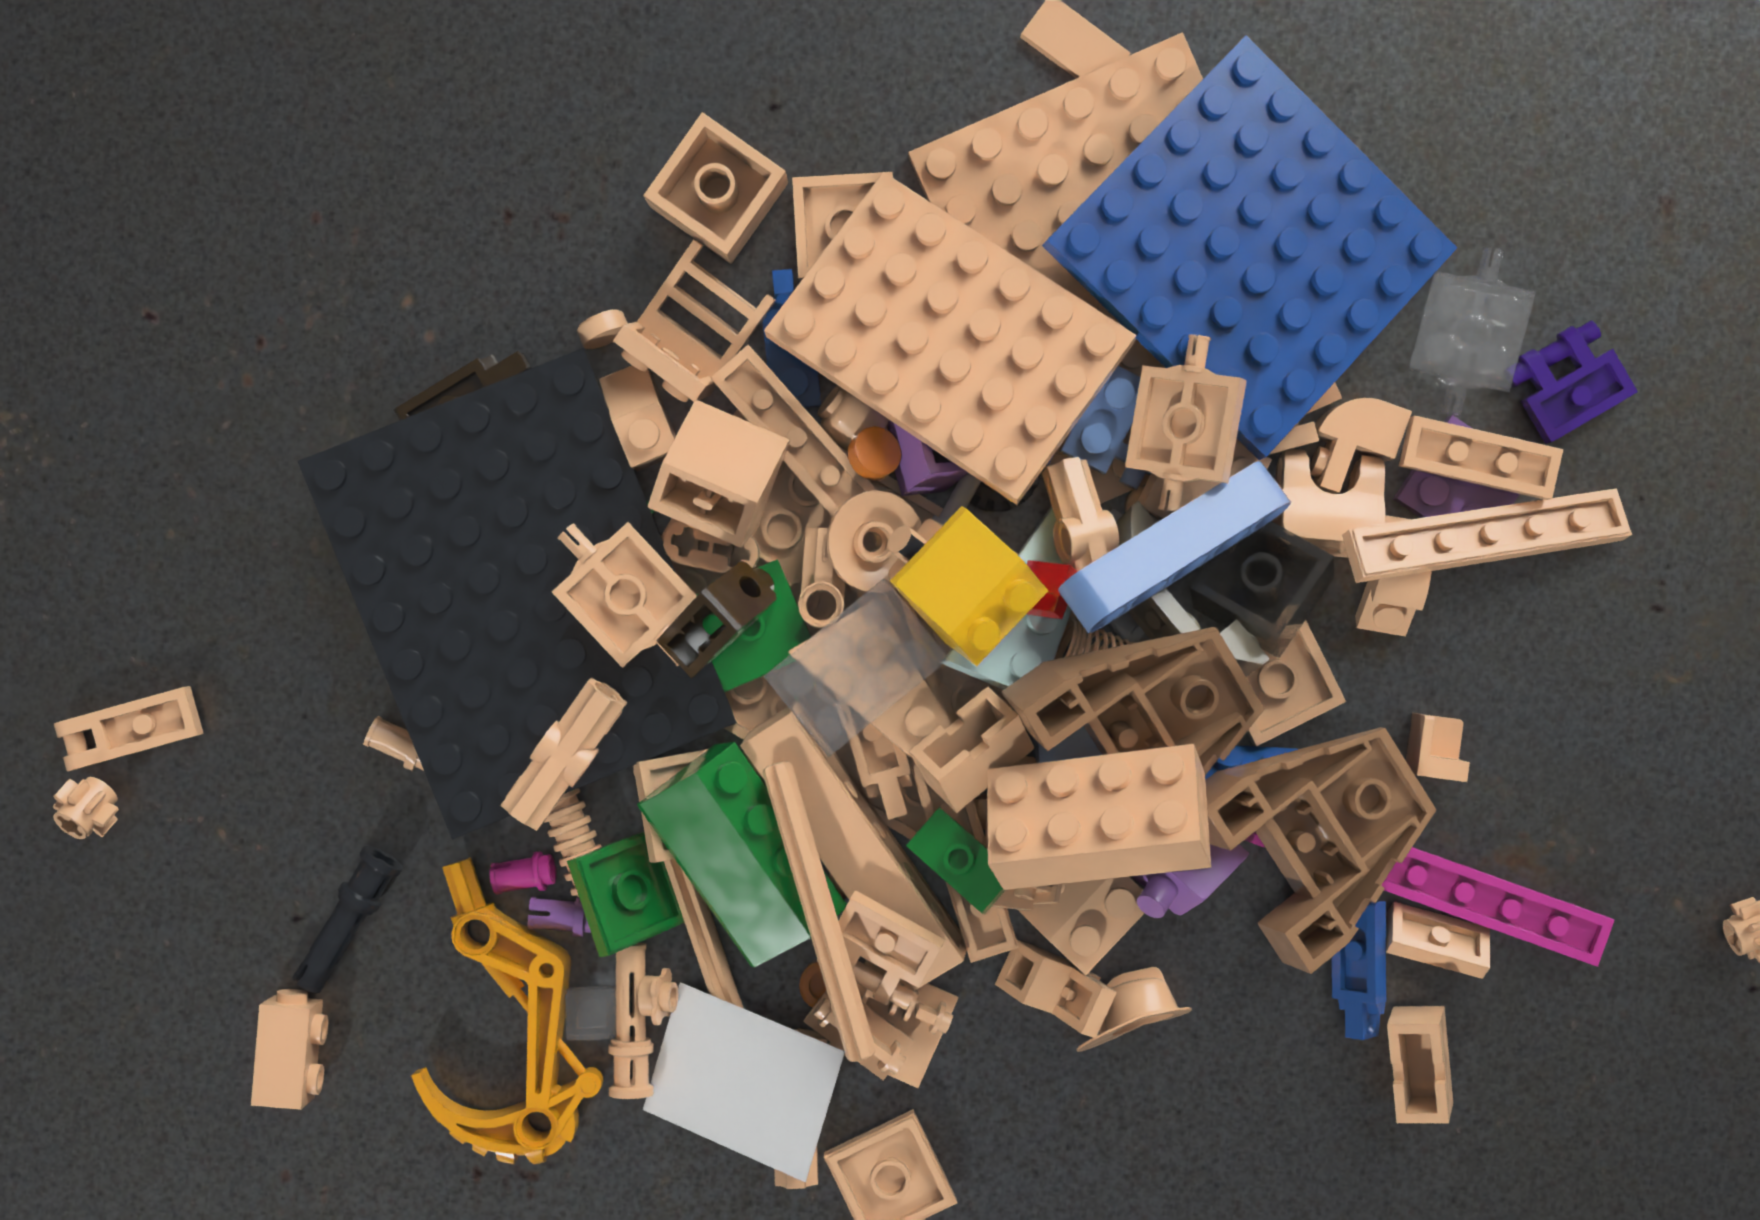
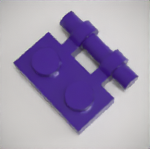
(1577, 396)

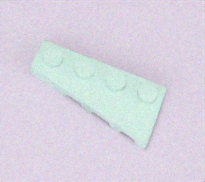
(1033, 638)

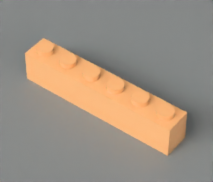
(852, 834)

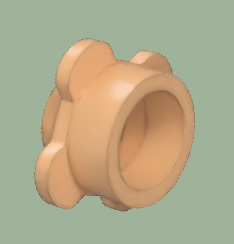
(658, 996)

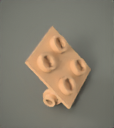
(923, 1021)

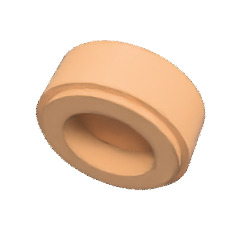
(601, 328)

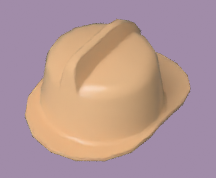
(1139, 1001)

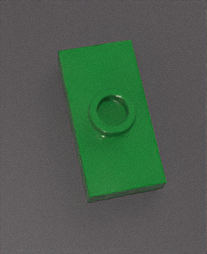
(957, 859)

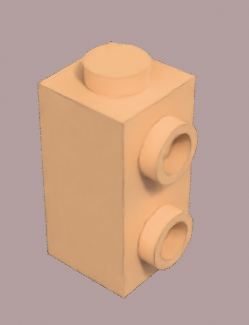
(288, 1050)

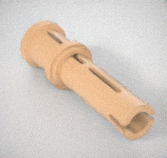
(629, 1047)

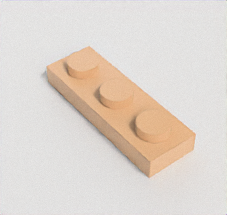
(1480, 457)

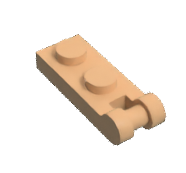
(130, 728)

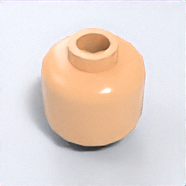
(847, 416)

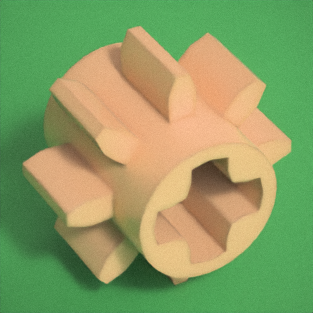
(85, 807)
(1743, 928)

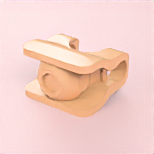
(1326, 516)

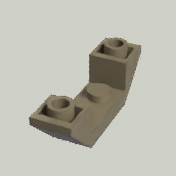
(1165, 617)

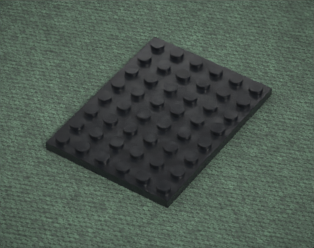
(454, 572)

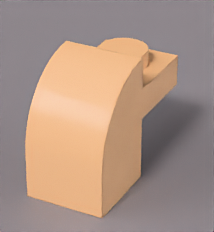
(1356, 426)
(1392, 602)
(1056, 987)

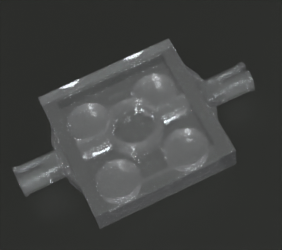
(1472, 331)

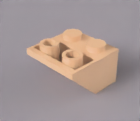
(718, 474)

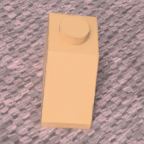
(638, 416)

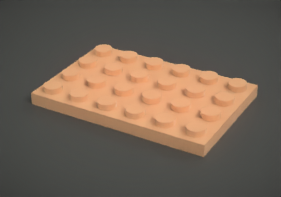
(950, 337)

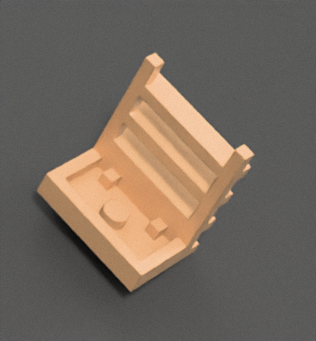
(671, 349)

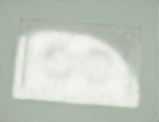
(856, 667)

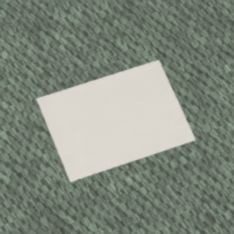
(744, 1081)

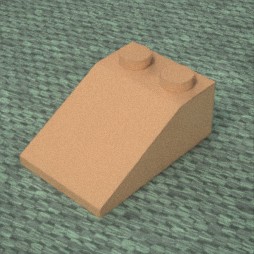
(1088, 918)

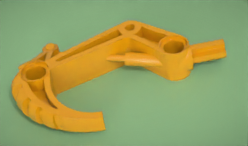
(510, 956)

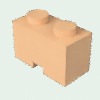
(981, 739)
(1420, 1064)

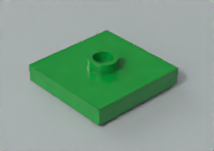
(766, 640)
(624, 894)

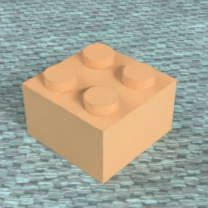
(716, 188)

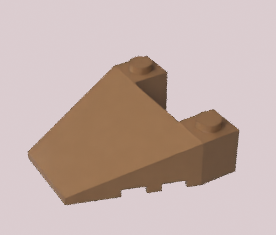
(1142, 697)
(1332, 825)

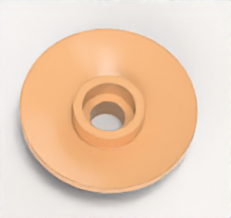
(865, 513)

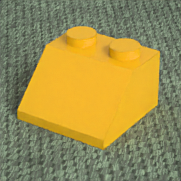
(969, 586)

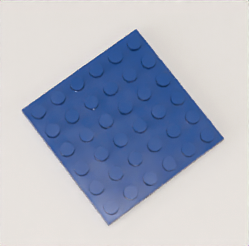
(1252, 231)

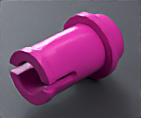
(523, 873)

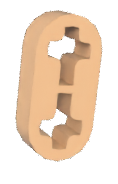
(702, 559)

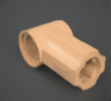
(819, 576)

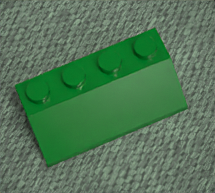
(730, 847)

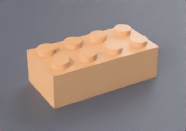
(1098, 817)

